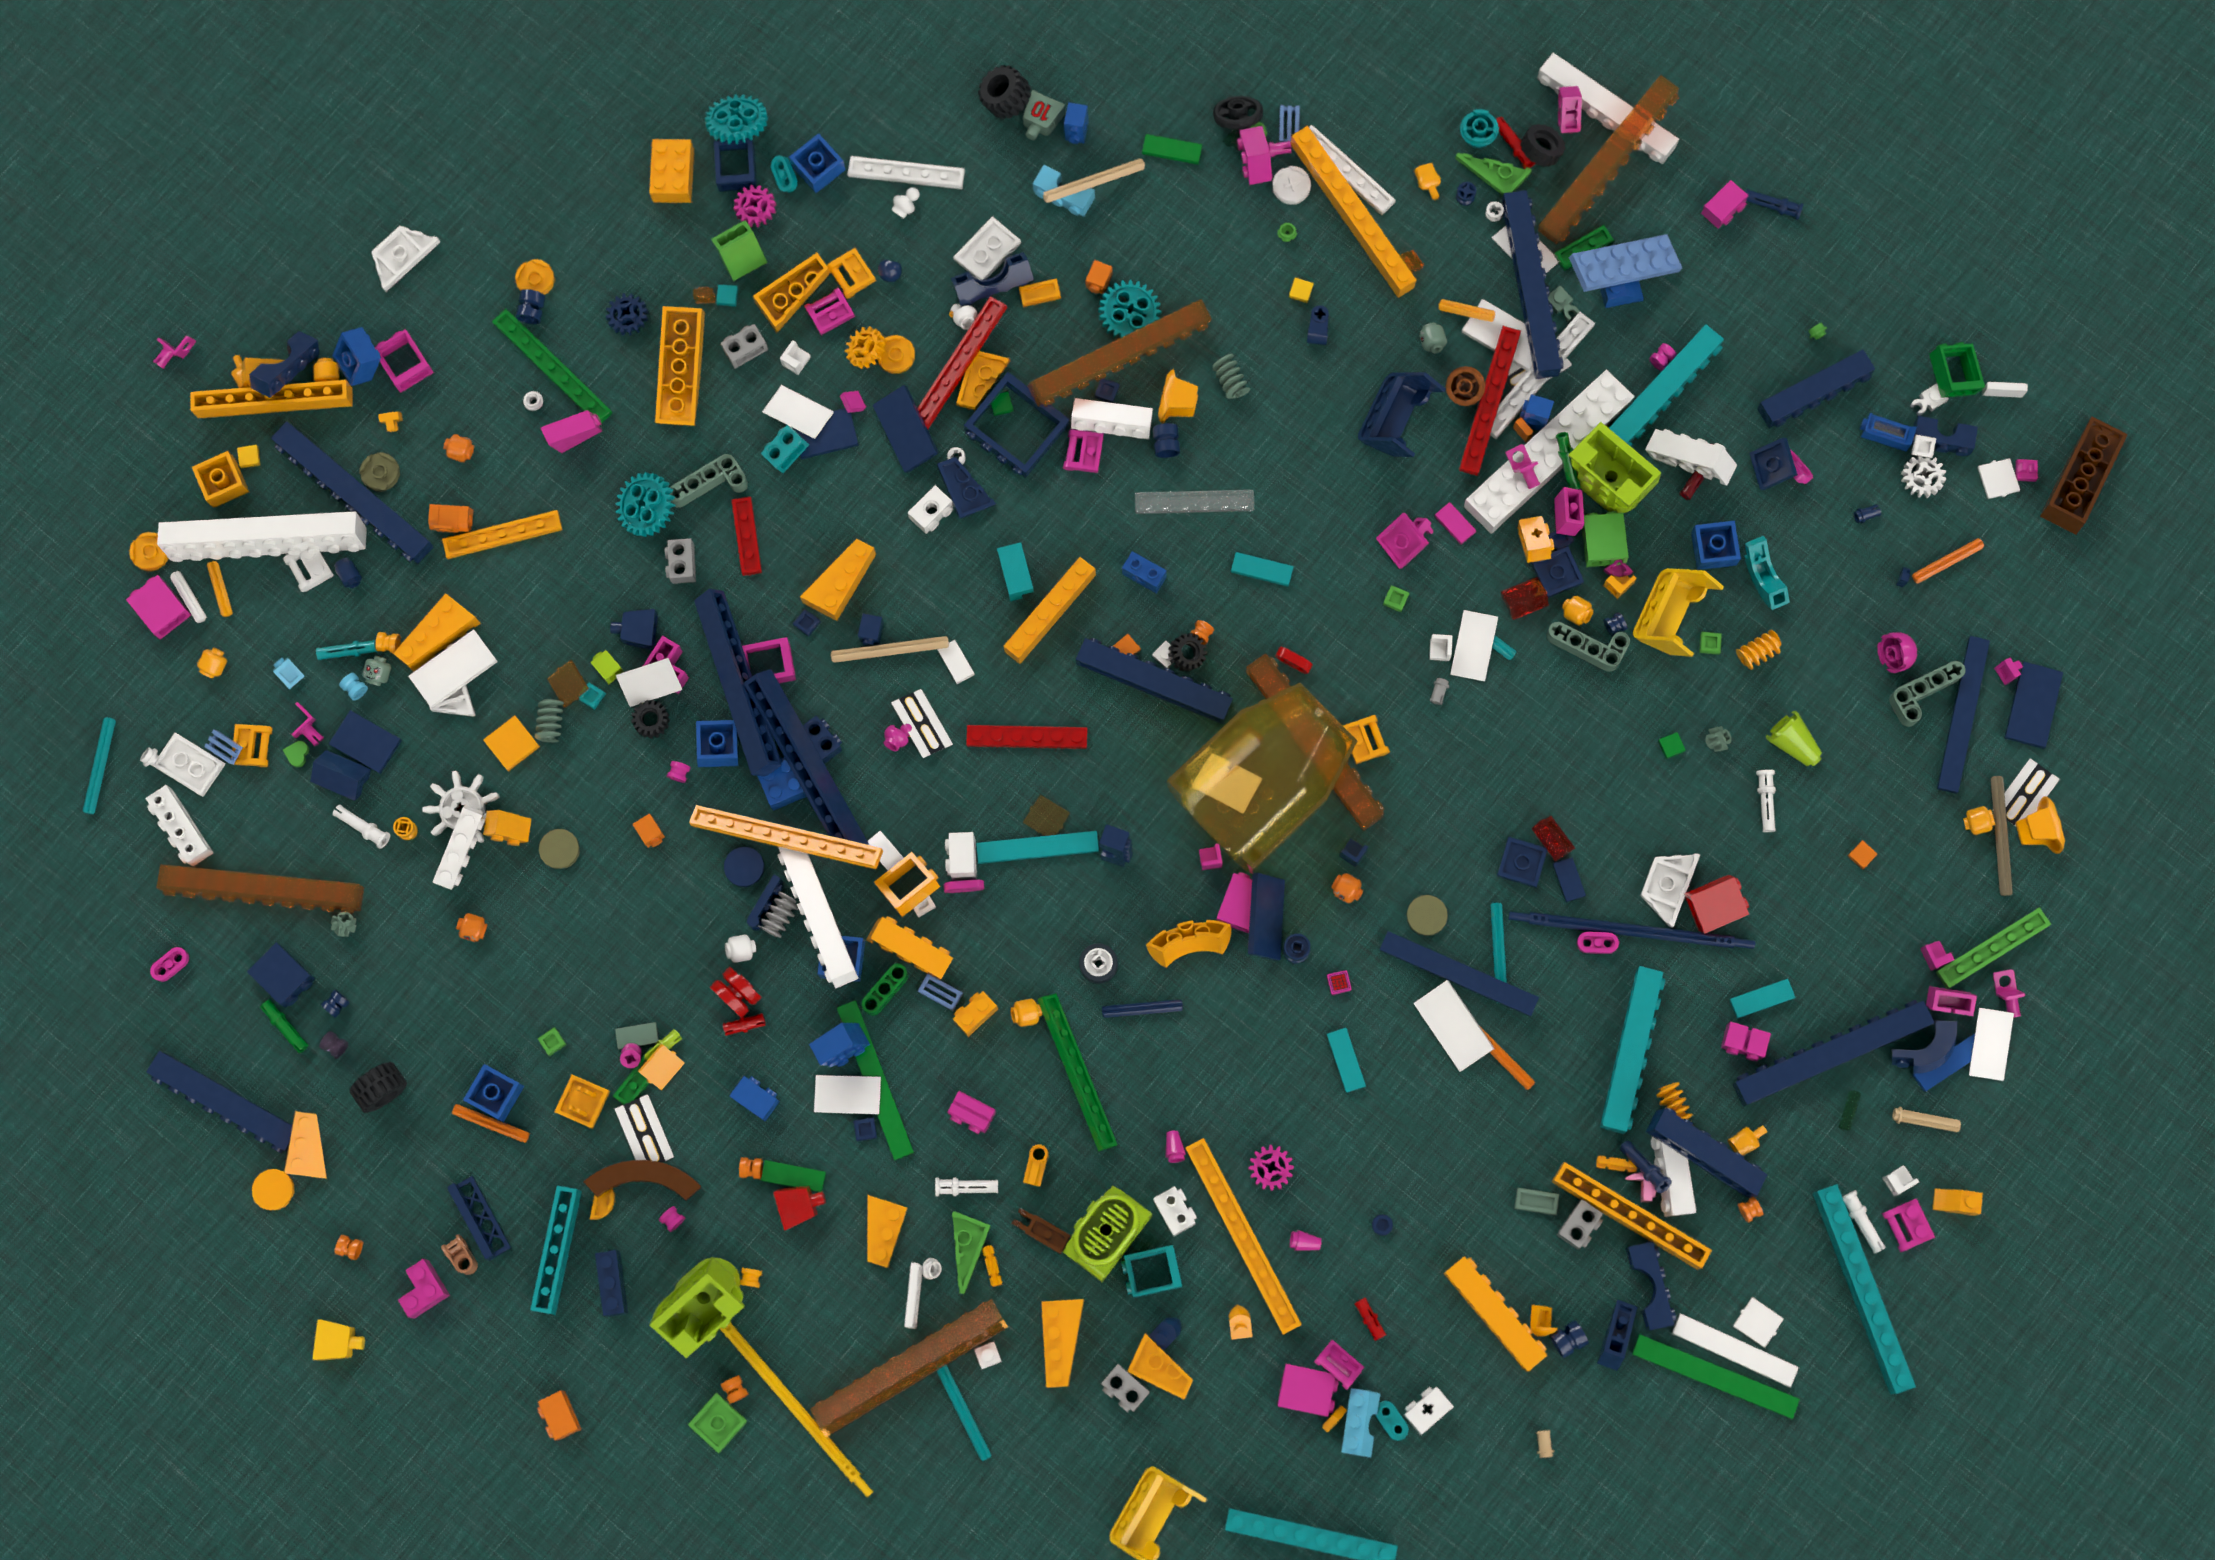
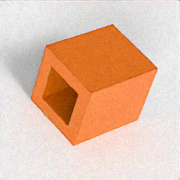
(1099, 277)
(649, 831)

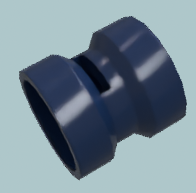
(335, 1003)

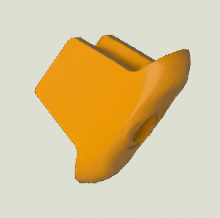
(1178, 398)
(2042, 827)

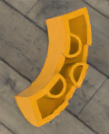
(1189, 938)

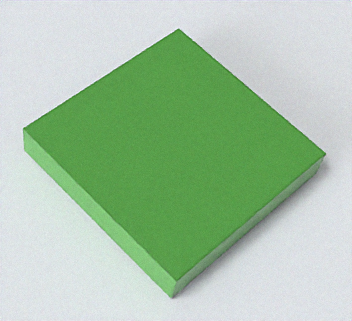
(717, 1422)

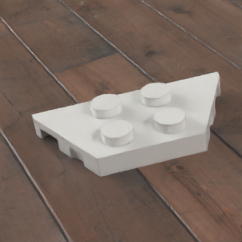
(400, 254)
(457, 703)
(1668, 884)

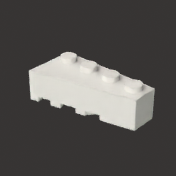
(1692, 455)

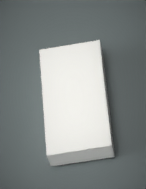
(2005, 389)
(956, 662)

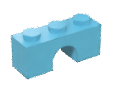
(1076, 203)
(1360, 1409)

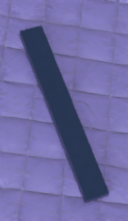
(1963, 715)
(1459, 974)

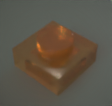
(1412, 261)
(704, 295)

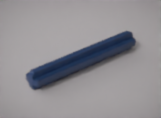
(1142, 1008)

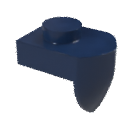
(1166, 1332)

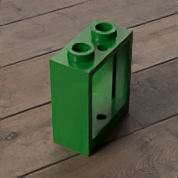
(1970, 365)

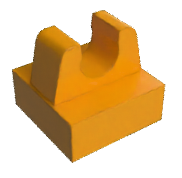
(391, 420)

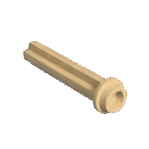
(1900, 1115)

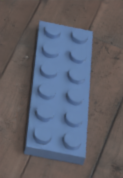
(1625, 263)

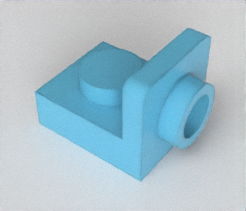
(287, 672)

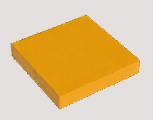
(511, 743)

